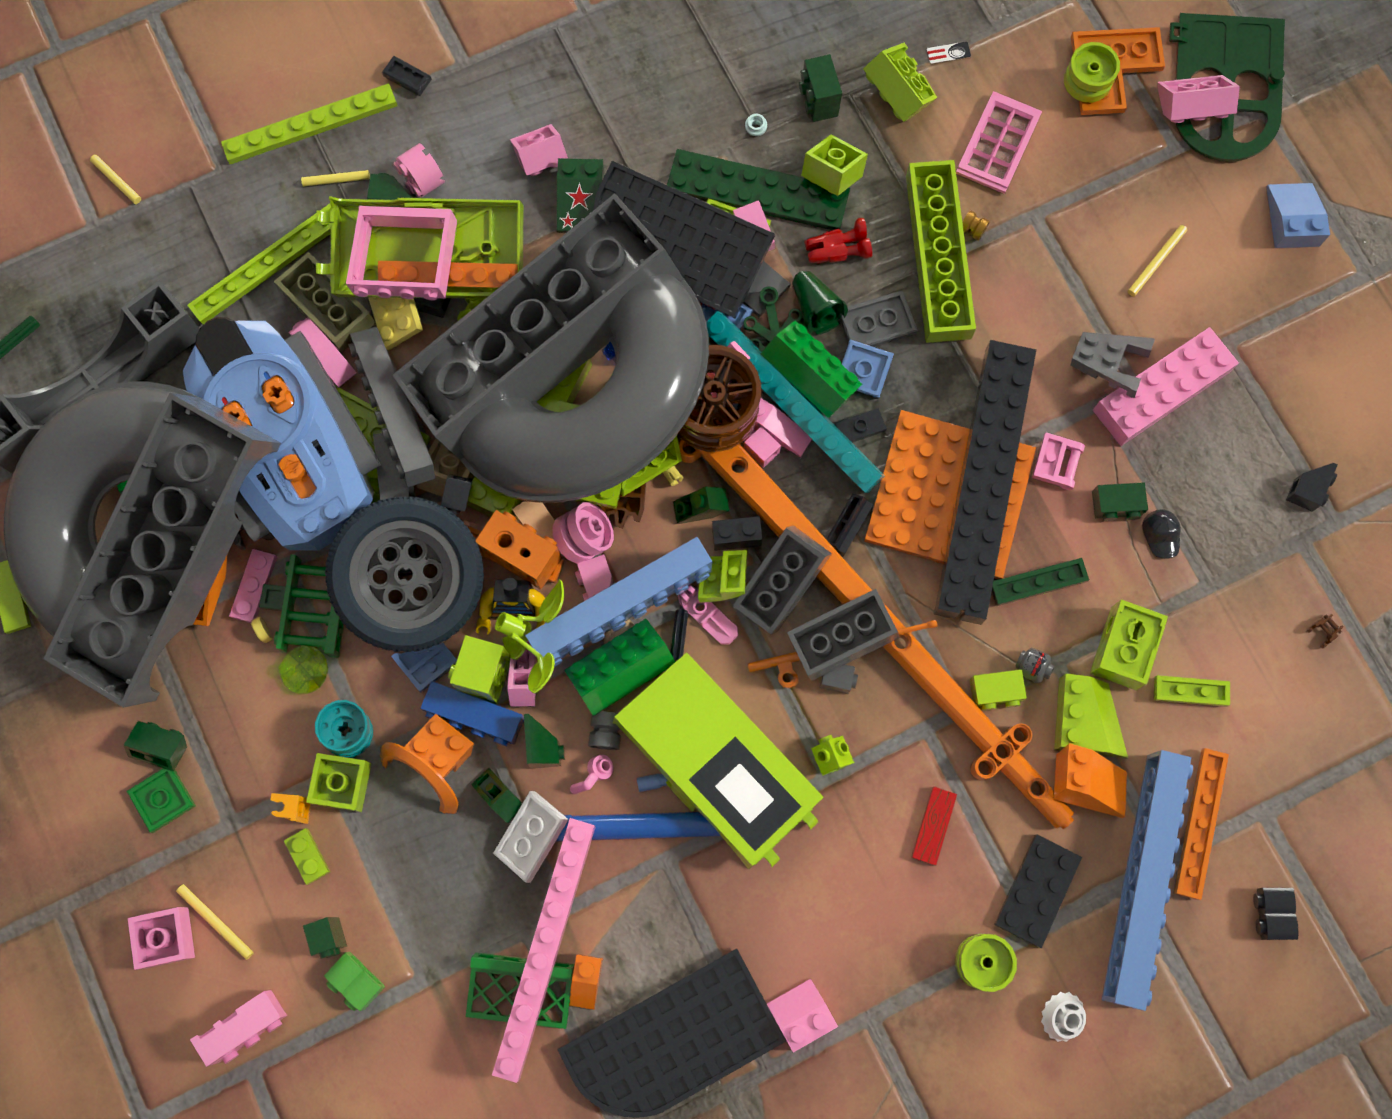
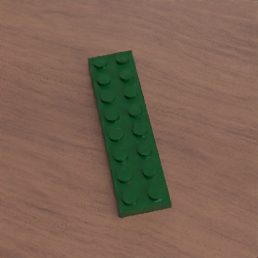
(742, 184)

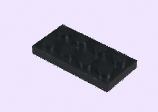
(1038, 891)

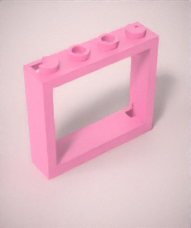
(400, 217)

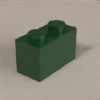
(1120, 500)
(155, 745)
(325, 937)

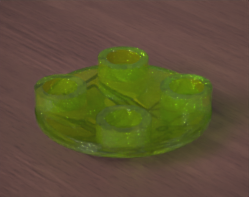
(304, 669)

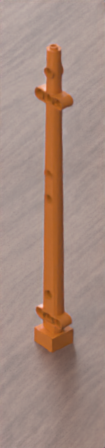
(846, 585)

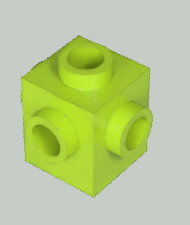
(832, 754)

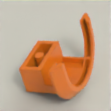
(433, 754)

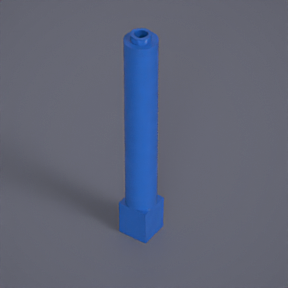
(646, 826)

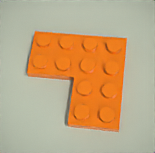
(1138, 52)

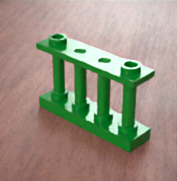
(332, 642)

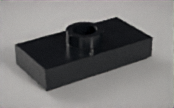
(406, 75)
(862, 425)

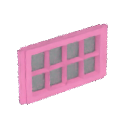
(998, 142)

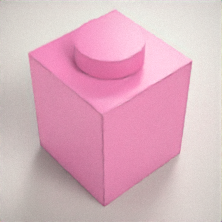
(761, 446)

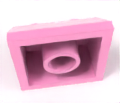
(539, 149)
(802, 1015)

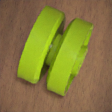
(1091, 72)
(1001, 963)

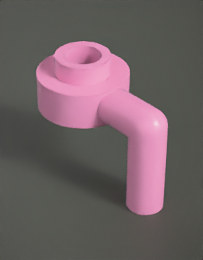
(595, 772)

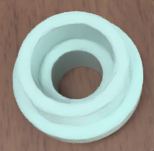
(758, 120)

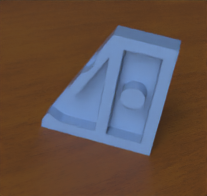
(425, 665)

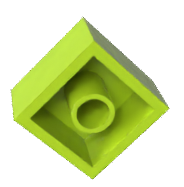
(834, 164)
(339, 782)

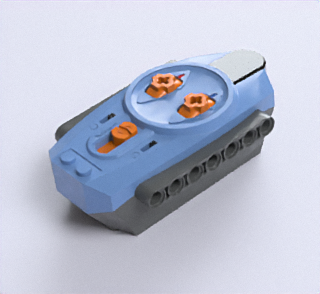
(285, 392)

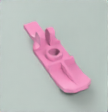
(710, 618)

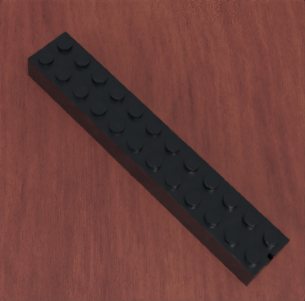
(985, 482)

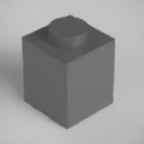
(840, 679)

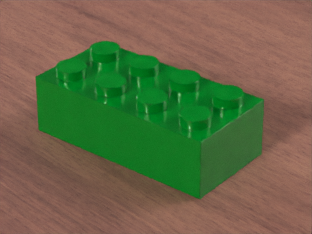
(811, 368)
(620, 666)

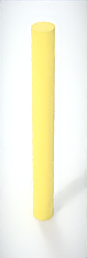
(1158, 259)
(215, 922)

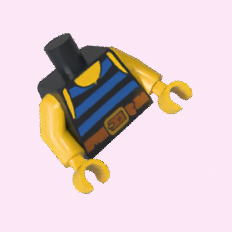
(510, 597)

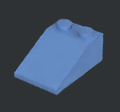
(1297, 216)

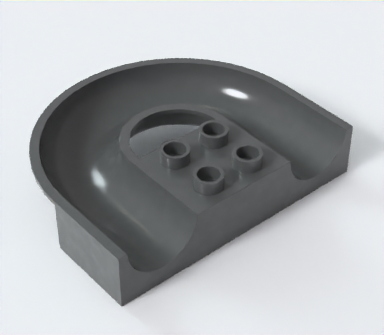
(493, 365)
(164, 544)

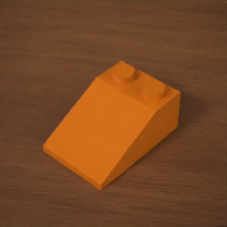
(1090, 781)

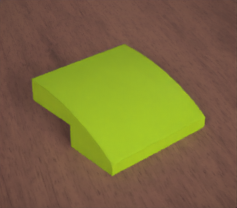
(726, 577)

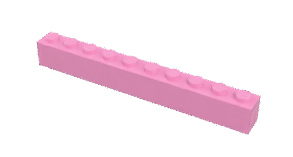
(543, 951)

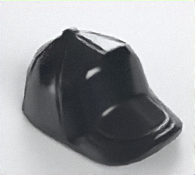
(1162, 533)

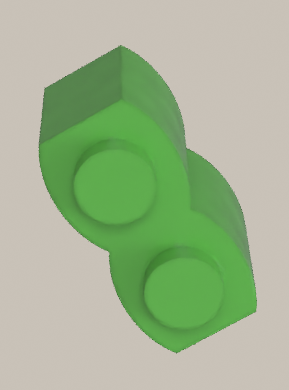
(354, 982)

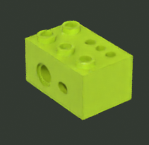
(1129, 645)
(480, 669)

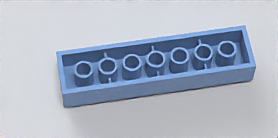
(622, 601)

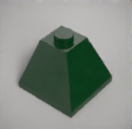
(542, 747)

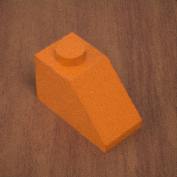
(585, 981)

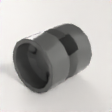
(605, 732)

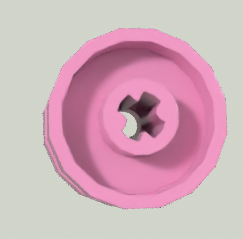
(583, 532)

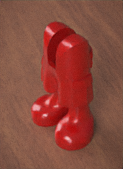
(831, 247)

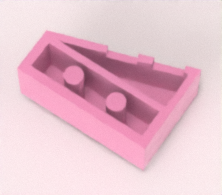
(239, 1029)

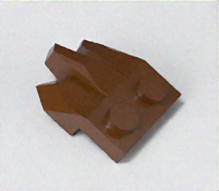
(628, 505)

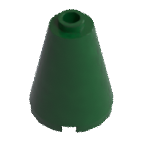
(817, 303)

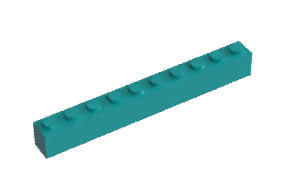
(799, 408)

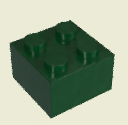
(820, 88)

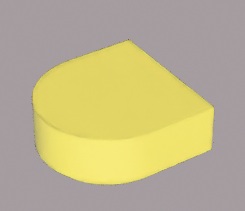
(261, 629)

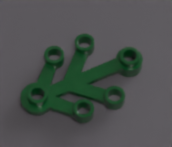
(772, 318)

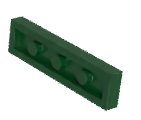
(1039, 581)

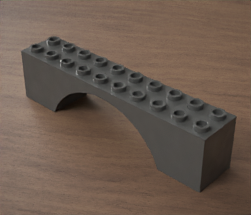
(148, 336)

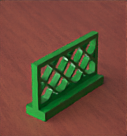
(514, 967)

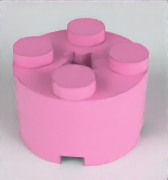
(419, 171)

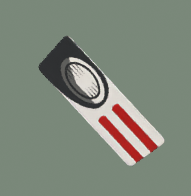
(948, 52)

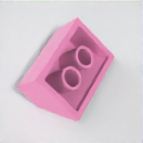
(1198, 98)

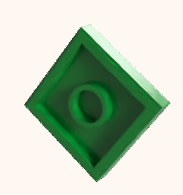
(160, 799)

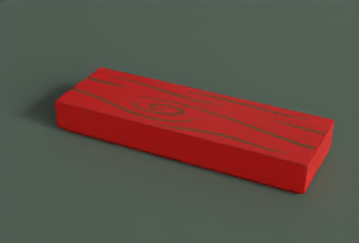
(934, 826)

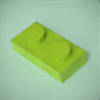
(307, 856)

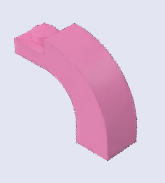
(332, 360)

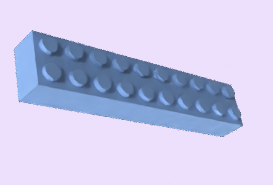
(1147, 880)

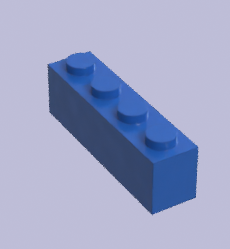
(472, 713)

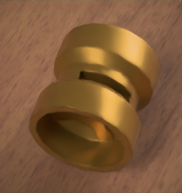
(975, 225)

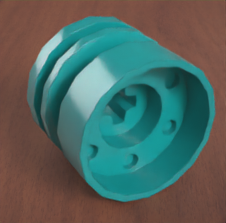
(336, 718)

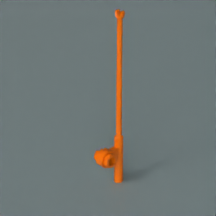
(785, 661)

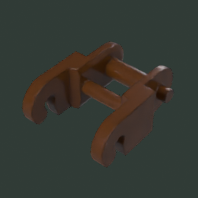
(1331, 636)

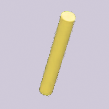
(335, 178)
(115, 179)

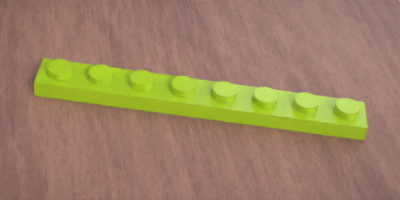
(309, 124)
(260, 268)

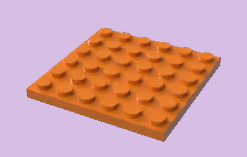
(922, 486)

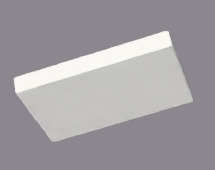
(530, 836)

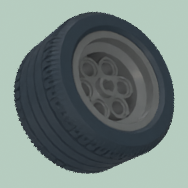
(411, 622)

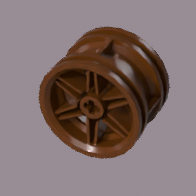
(736, 425)

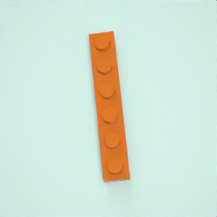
(460, 274)
(1201, 824)

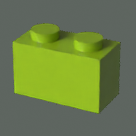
(998, 689)

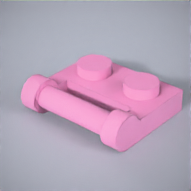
(1051, 458)

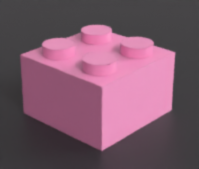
(161, 938)

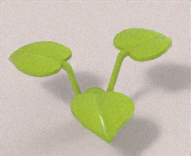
(516, 638)

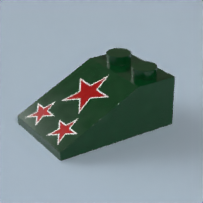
(576, 190)

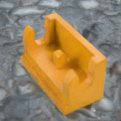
(295, 807)

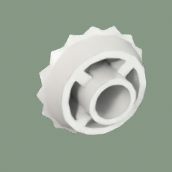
(1063, 1017)

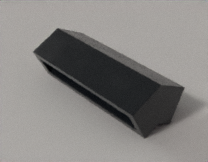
(849, 523)

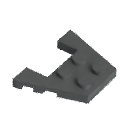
(1102, 355)

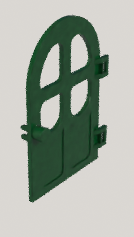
(1232, 48)

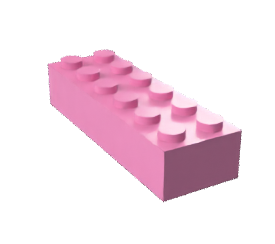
(1166, 386)

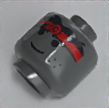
(1035, 665)

